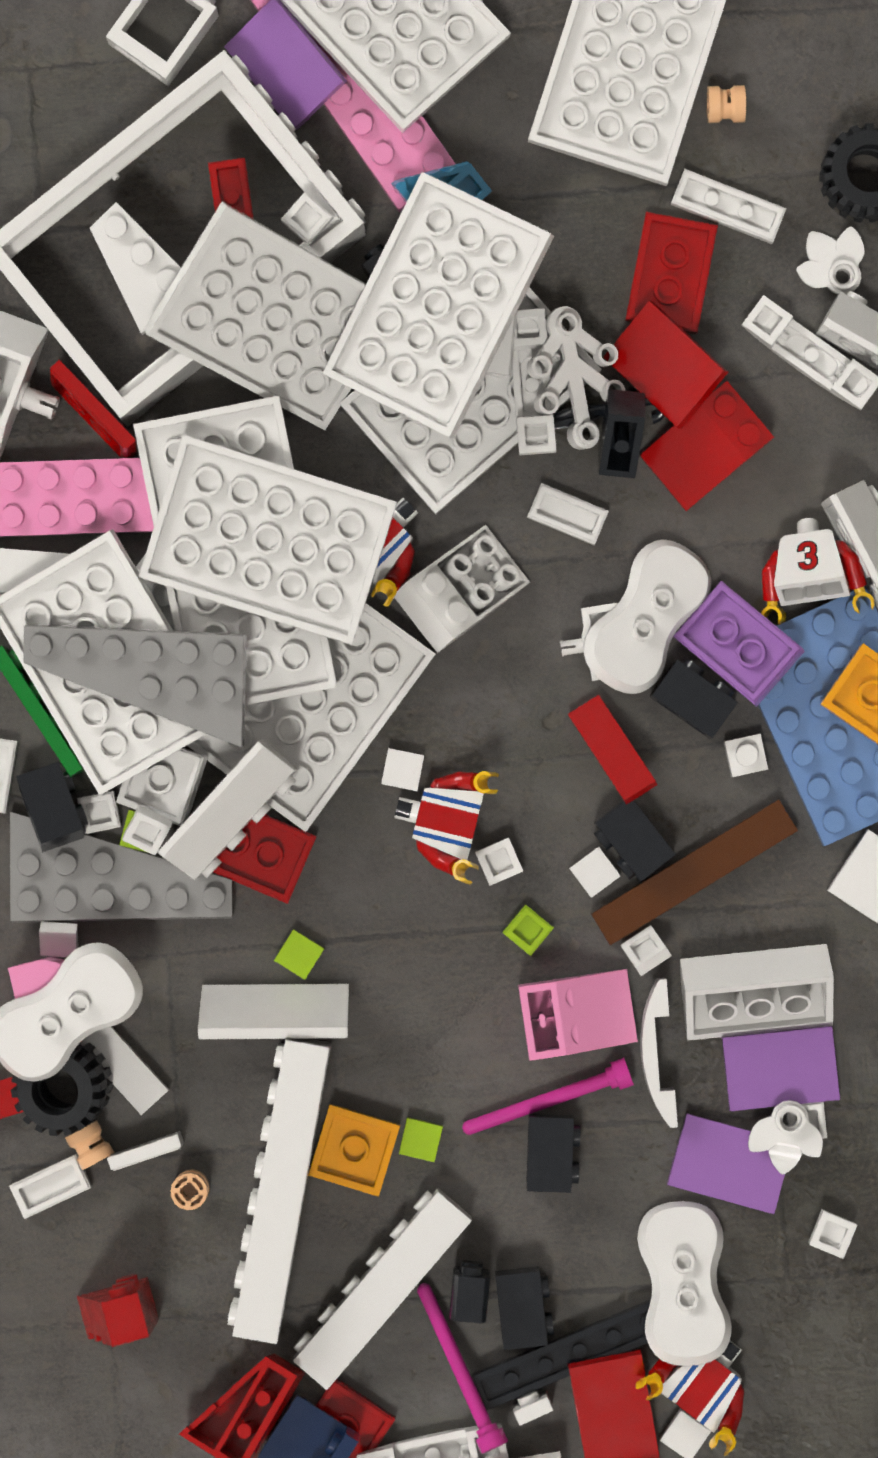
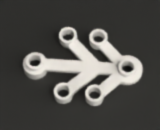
(572, 372)

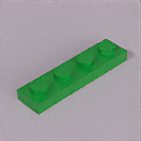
(32, 701)

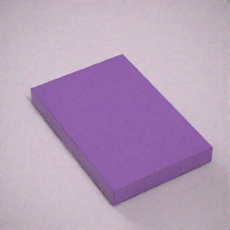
(286, 62)
(739, 643)
(780, 1068)
(717, 1163)

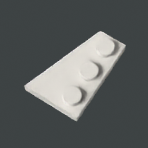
(135, 261)

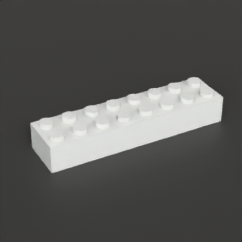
(281, 1190)

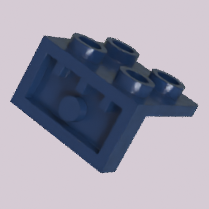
(309, 1433)

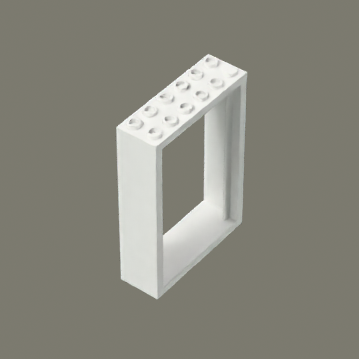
(276, 133)

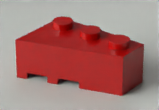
(119, 1312)
(247, 1412)

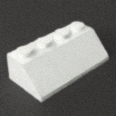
(852, 328)
(855, 521)
(228, 810)
(757, 992)

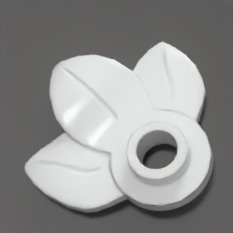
(830, 257)
(784, 1141)

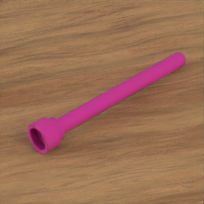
(615, 1076)
(488, 1434)

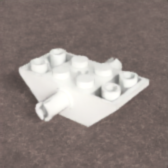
(19, 352)

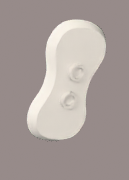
(633, 639)
(87, 994)
(686, 1313)

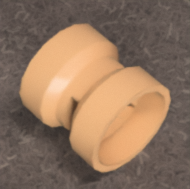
(726, 104)
(83, 1139)
(192, 1183)

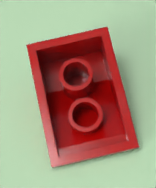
(708, 447)

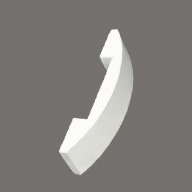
(810, 354)
(534, 430)
(656, 1006)
(444, 1444)

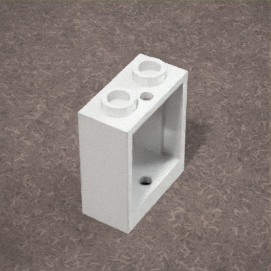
(149, 60)

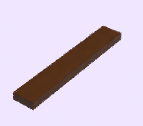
(694, 872)

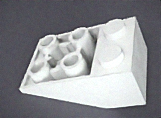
(461, 588)

